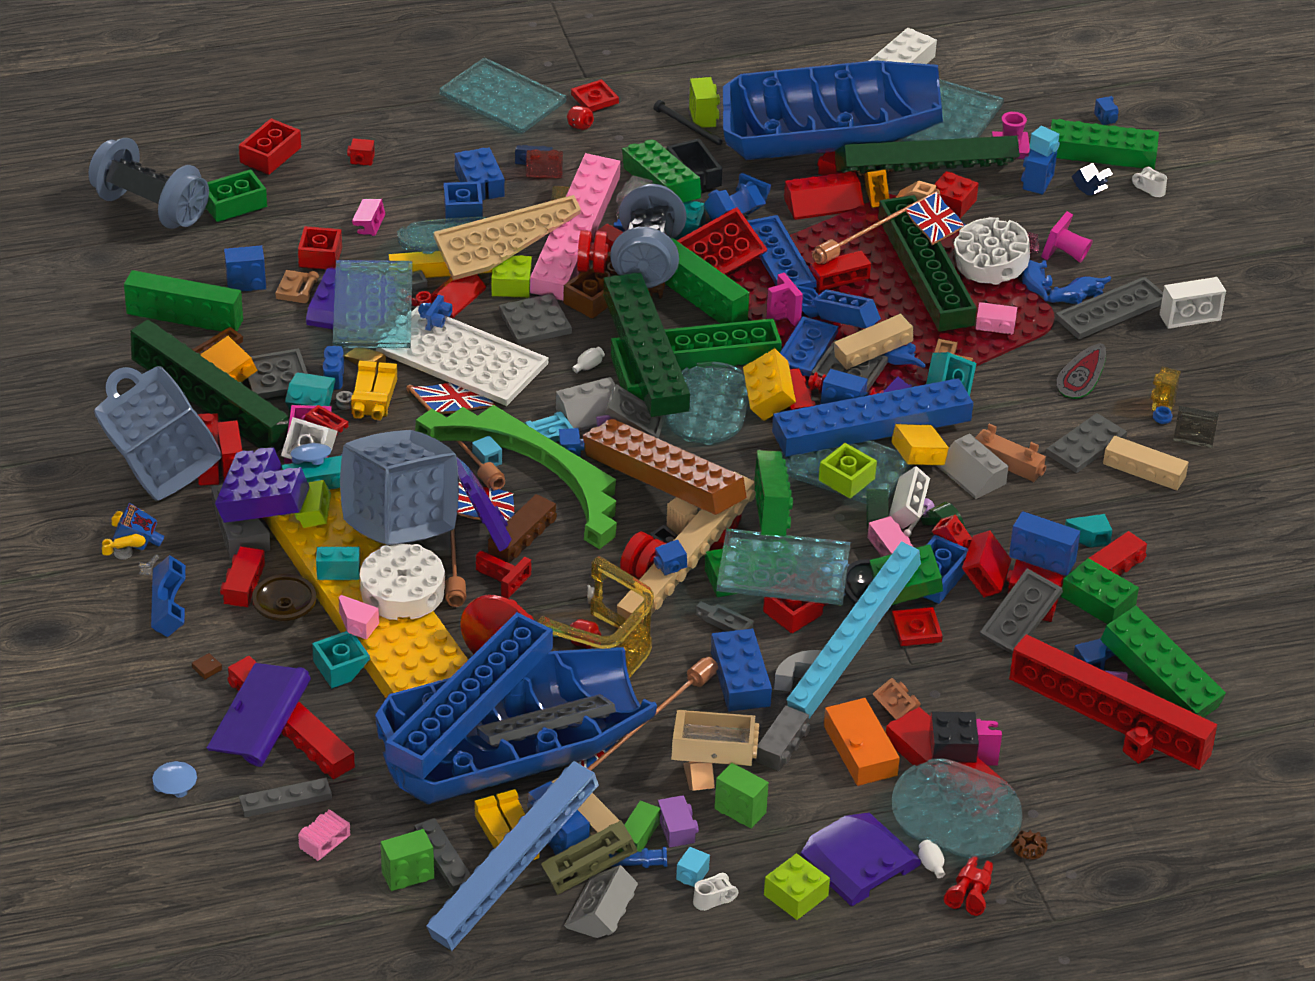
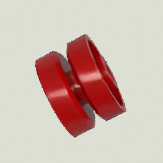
(593, 252)
(639, 554)

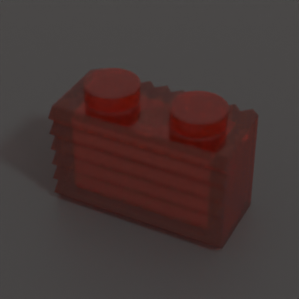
(544, 163)

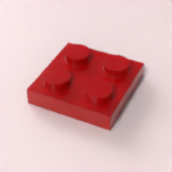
(595, 95)
(917, 626)

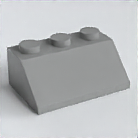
(584, 402)
(974, 467)
(602, 903)

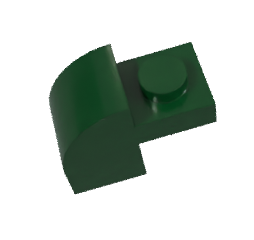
(939, 512)

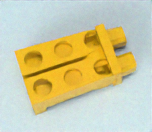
(373, 390)
(499, 815)

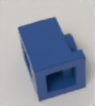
(1106, 110)

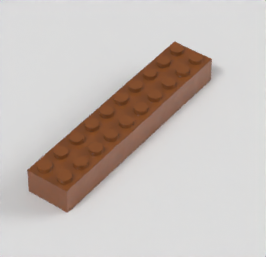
(665, 466)

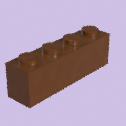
(525, 527)

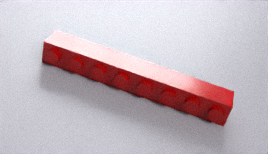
(305, 730)

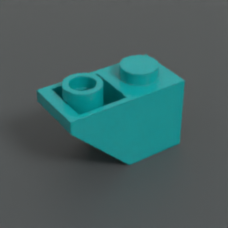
(1094, 530)

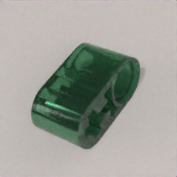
(876, 505)

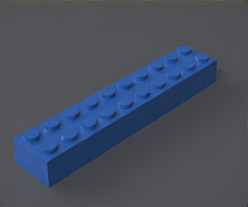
(870, 416)
(469, 695)

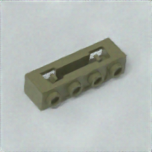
(589, 857)

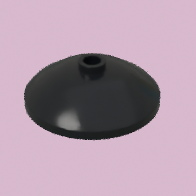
(858, 580)

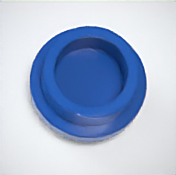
(1162, 415)

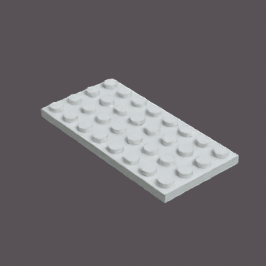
(469, 358)

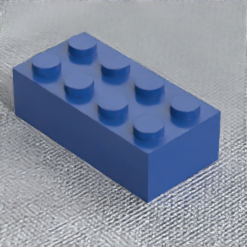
(741, 670)

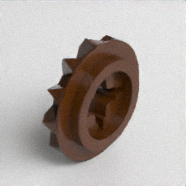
(1031, 851)

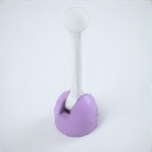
(927, 503)

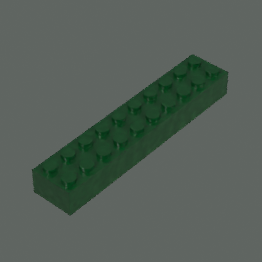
(927, 153)
(928, 268)
(646, 345)
(210, 386)

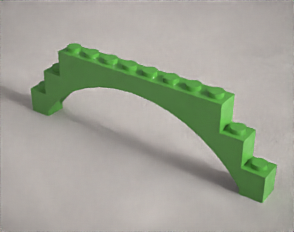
(589, 484)

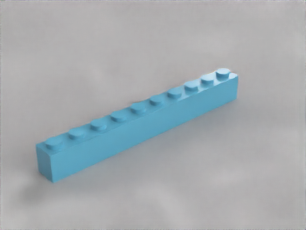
(855, 629)

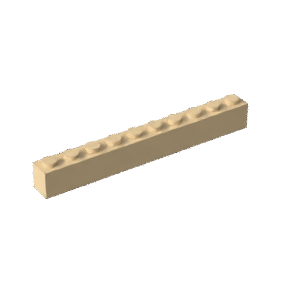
(696, 541)

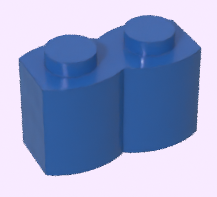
(334, 365)

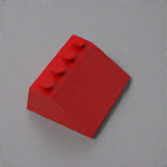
(725, 242)

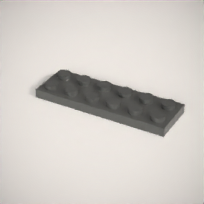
(1110, 308)
(553, 717)

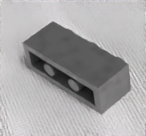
(782, 738)

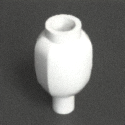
(589, 359)
(931, 857)

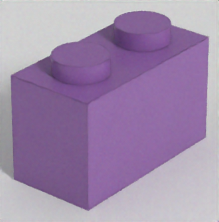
(677, 821)

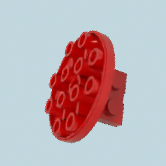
(485, 617)

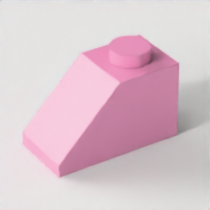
(358, 617)

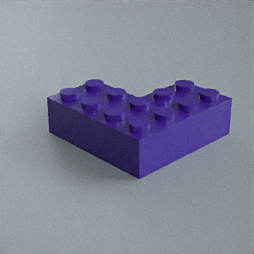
(260, 488)

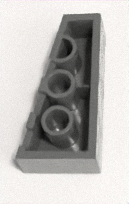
(241, 533)

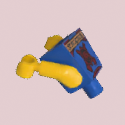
(133, 530)

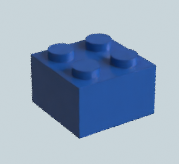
(1038, 171)
(463, 200)
(245, 268)

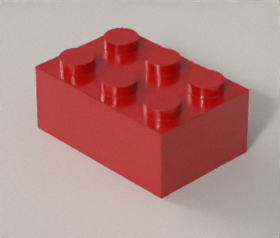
(270, 146)

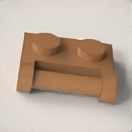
(291, 284)

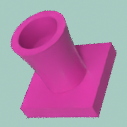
(1013, 125)
(1066, 240)

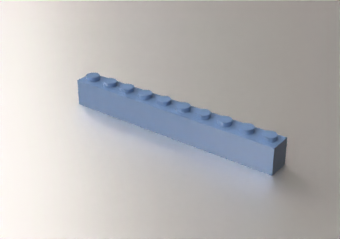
(512, 855)

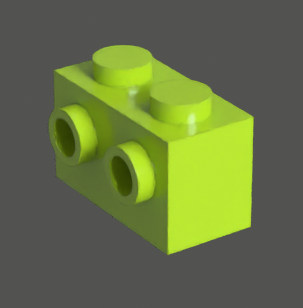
(315, 506)

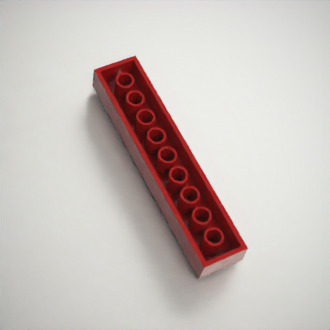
(1112, 700)

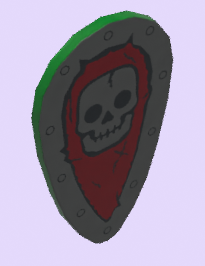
(1082, 372)

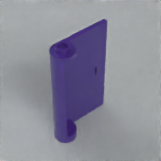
(260, 712)

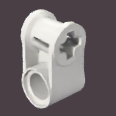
(1150, 182)
(712, 892)

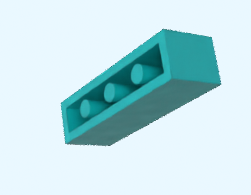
(327, 471)

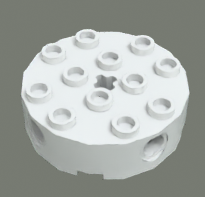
(992, 250)
(402, 581)

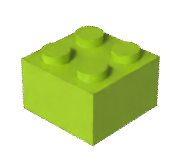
(703, 102)
(512, 277)
(847, 470)
(796, 886)

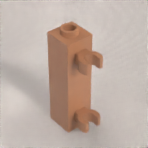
(1021, 460)

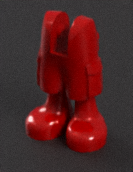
(973, 879)

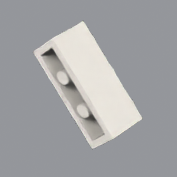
(909, 497)

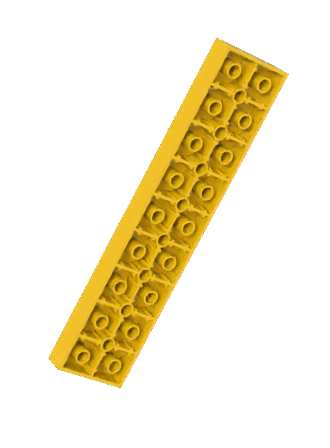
(401, 650)

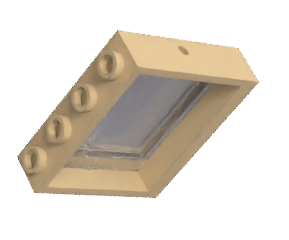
(700, 741)

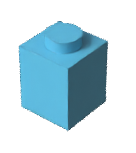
(1044, 141)
(487, 451)
(692, 866)

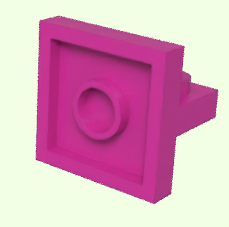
(784, 300)

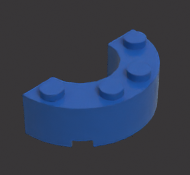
(747, 199)

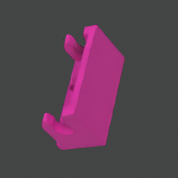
(369, 215)
(989, 742)

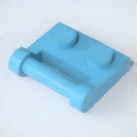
(550, 425)

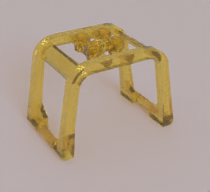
(631, 632)

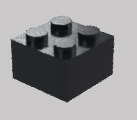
(954, 736)

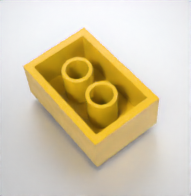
(769, 384)

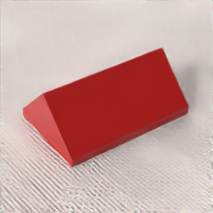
(460, 292)

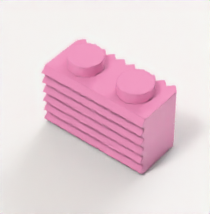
(996, 318)
(323, 834)

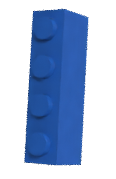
(846, 309)

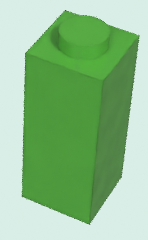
(642, 824)

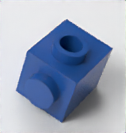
(571, 440)
(670, 557)

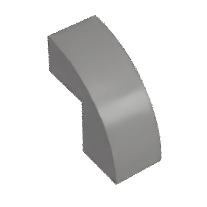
(794, 666)

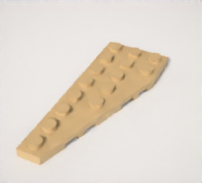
(492, 240)

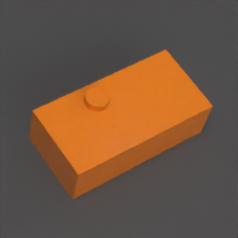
(861, 741)

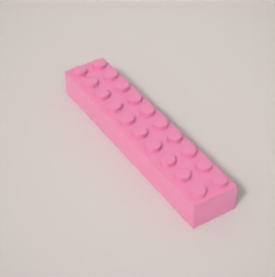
(558, 260)

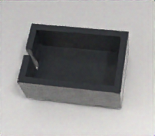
(700, 161)

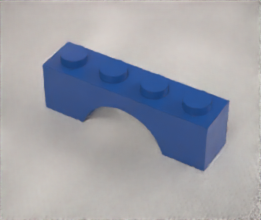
(167, 579)
(1093, 653)

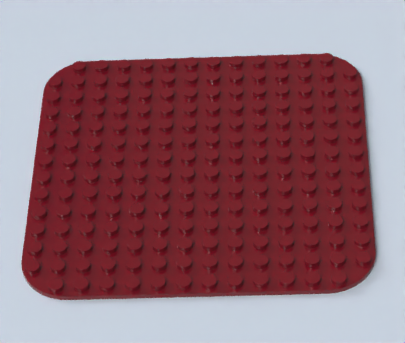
(896, 295)

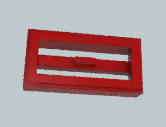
(324, 420)

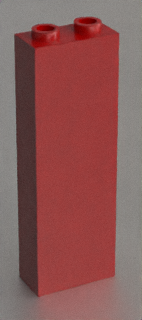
(912, 740)

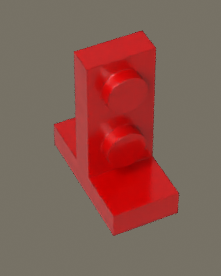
(509, 575)

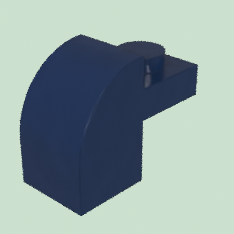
(1090, 180)

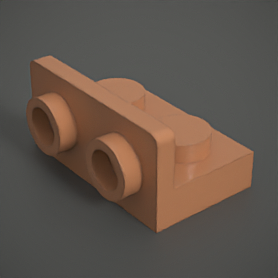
(895, 699)

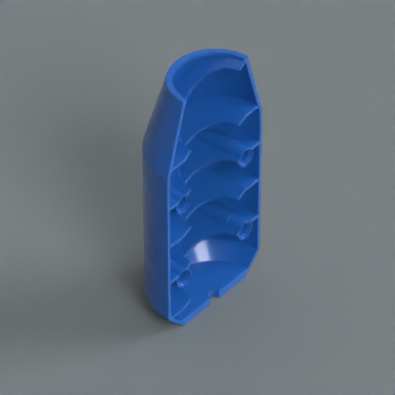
(829, 107)
(553, 681)

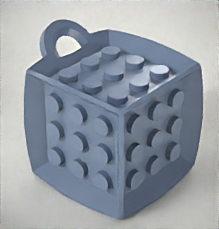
(156, 431)
(399, 486)

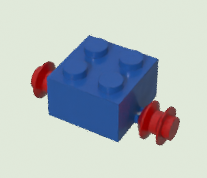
(839, 386)

